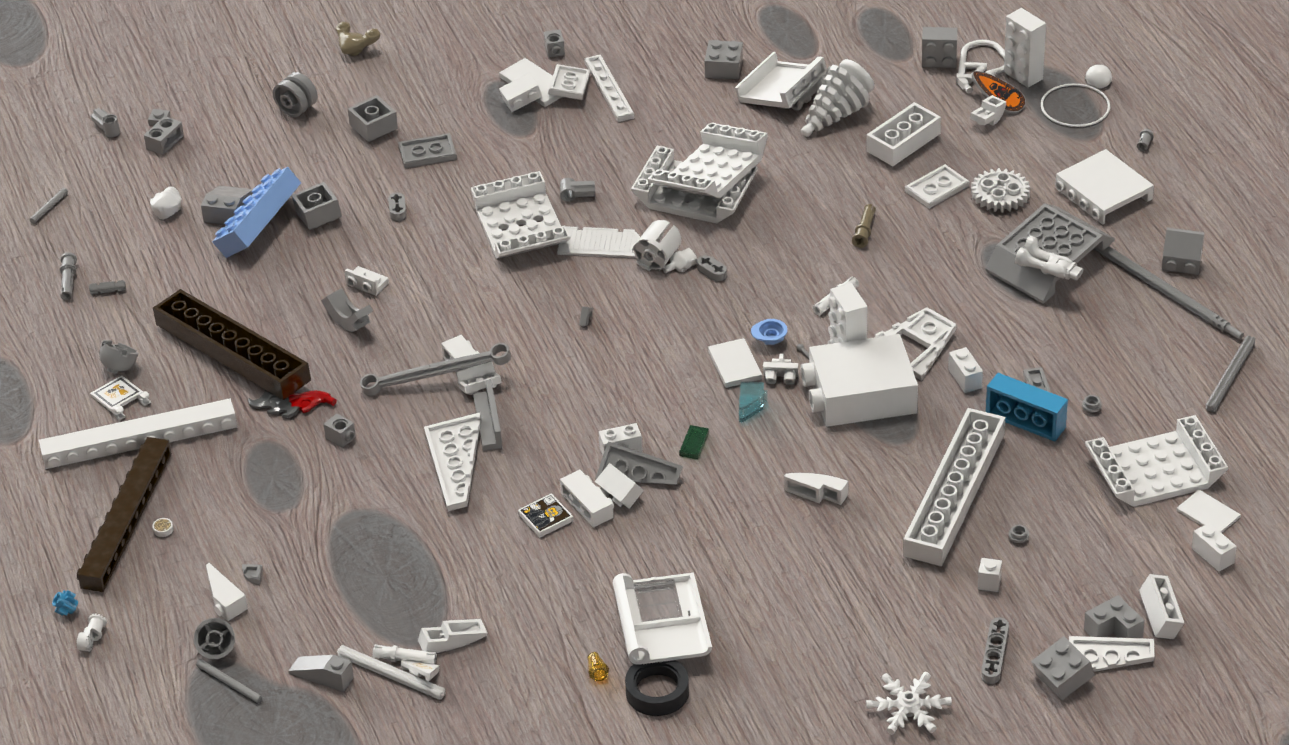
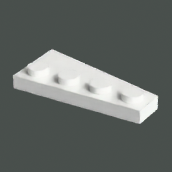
(1114, 652)

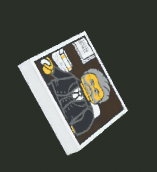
(545, 515)

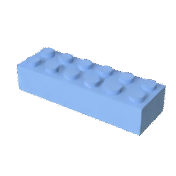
(256, 212)

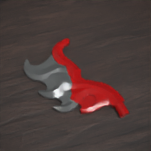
(293, 404)

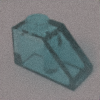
(751, 399)

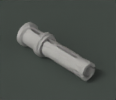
(67, 270)

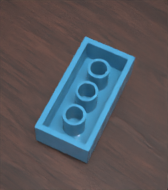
(1027, 406)

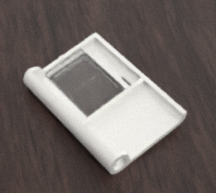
(658, 620)

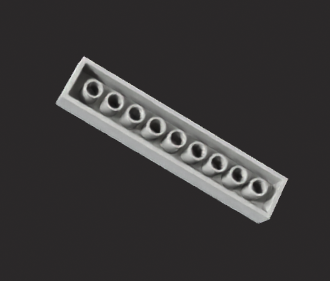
(954, 487)

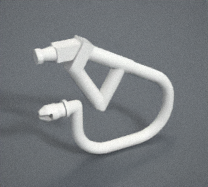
(963, 79)

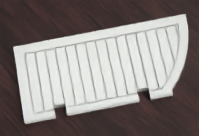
(599, 242)

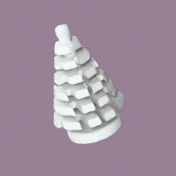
(841, 93)

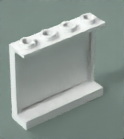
(779, 82)
(1102, 184)

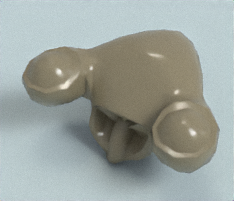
(354, 42)

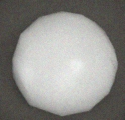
(1098, 76)

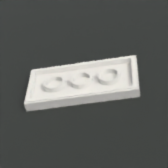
(540, 76)

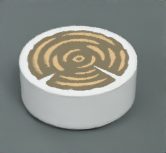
(162, 527)

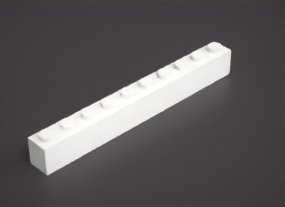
(132, 433)

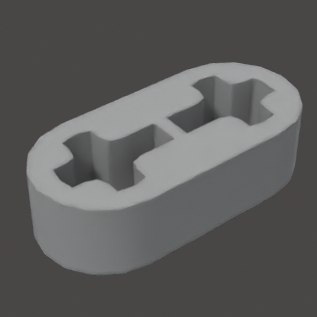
(393, 207)
(712, 268)

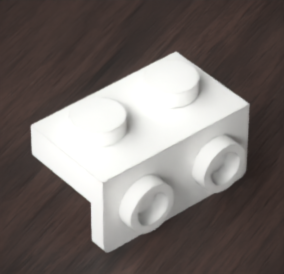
(473, 378)

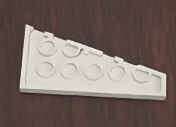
(454, 453)

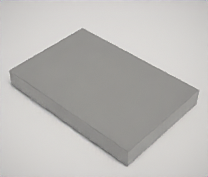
(427, 150)

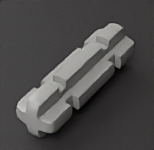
(107, 287)

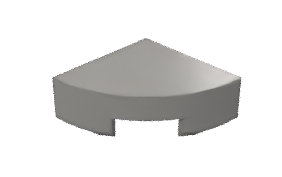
(586, 312)
(252, 572)

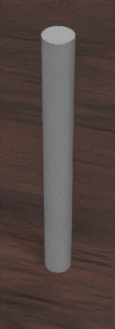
(229, 681)

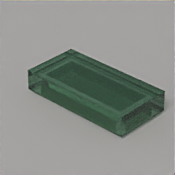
(694, 442)

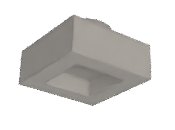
(156, 115)

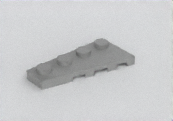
(640, 466)

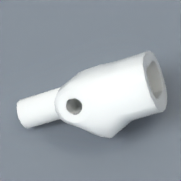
(681, 261)

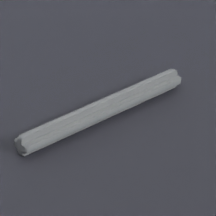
(1230, 373)

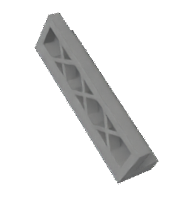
(490, 427)

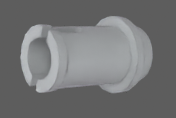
(1145, 137)

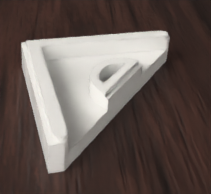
(419, 669)

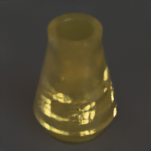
(596, 667)

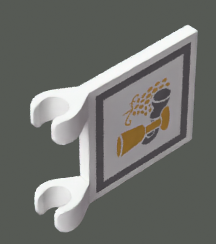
(119, 393)

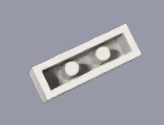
(587, 498)
(1161, 606)

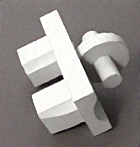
(780, 367)

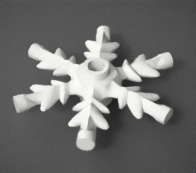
(908, 703)

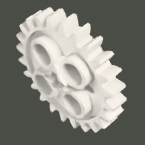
(1000, 190)

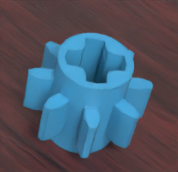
(65, 602)

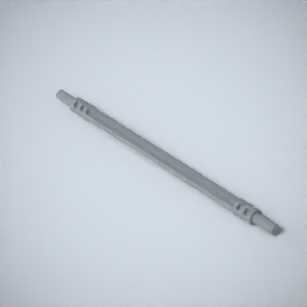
(1170, 291)

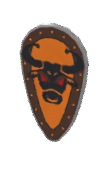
(992, 85)

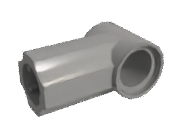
(107, 122)
(571, 189)

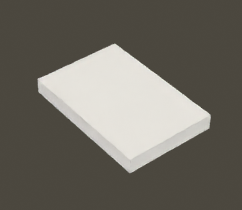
(569, 82)
(937, 186)
(734, 362)

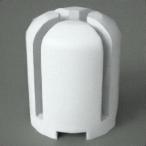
(661, 251)

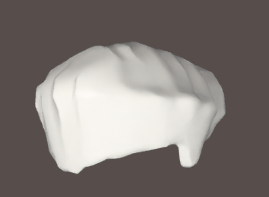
(166, 203)

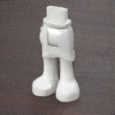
(1056, 265)

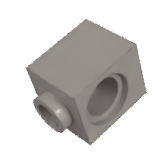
(554, 43)
(339, 430)

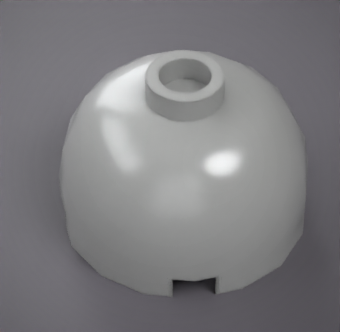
(117, 357)
(214, 638)

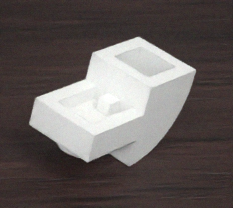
(989, 112)

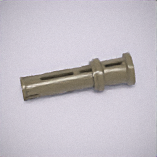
(863, 230)

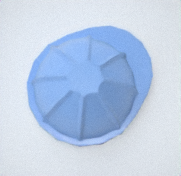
(769, 331)

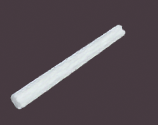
(391, 672)

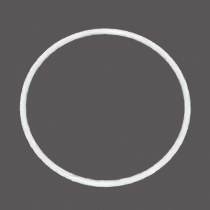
(1072, 125)

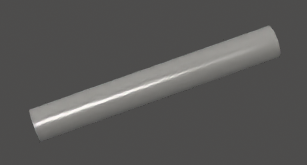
(53, 201)

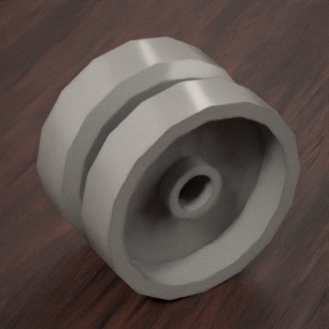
(295, 94)

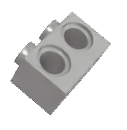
(163, 135)

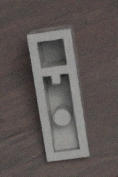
(324, 670)

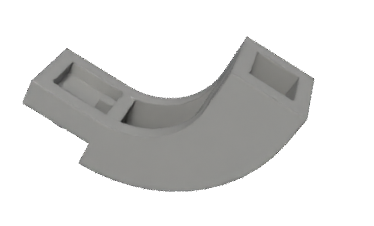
(345, 312)

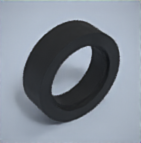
(657, 705)

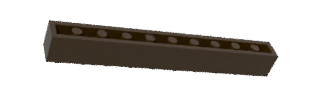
(124, 514)

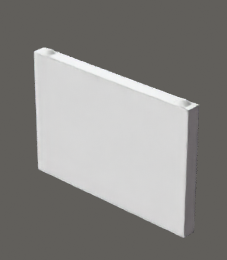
(1205, 509)

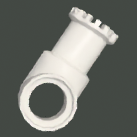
(91, 633)

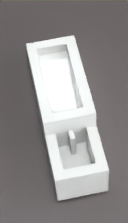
(816, 487)
(451, 635)

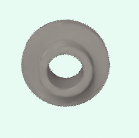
(1091, 403)
(1018, 534)

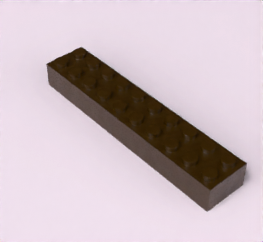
(232, 344)

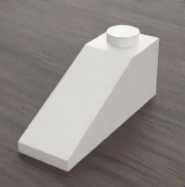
(227, 597)

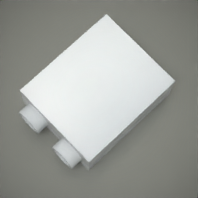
(860, 380)

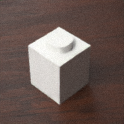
(989, 574)

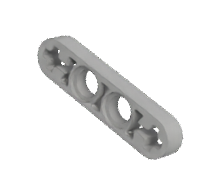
(995, 650)

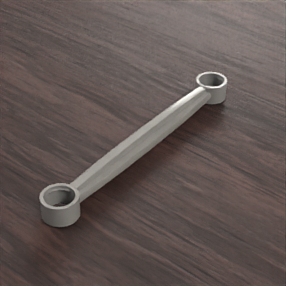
(435, 369)

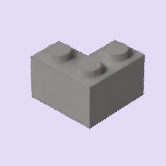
(1114, 618)

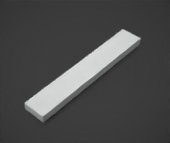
(609, 88)

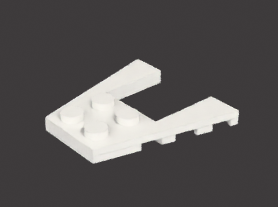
(930, 331)

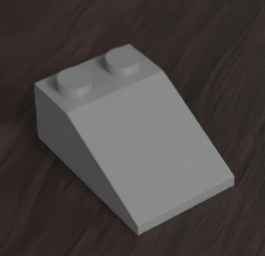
(222, 202)

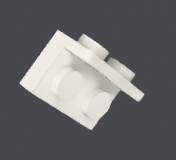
(366, 280)

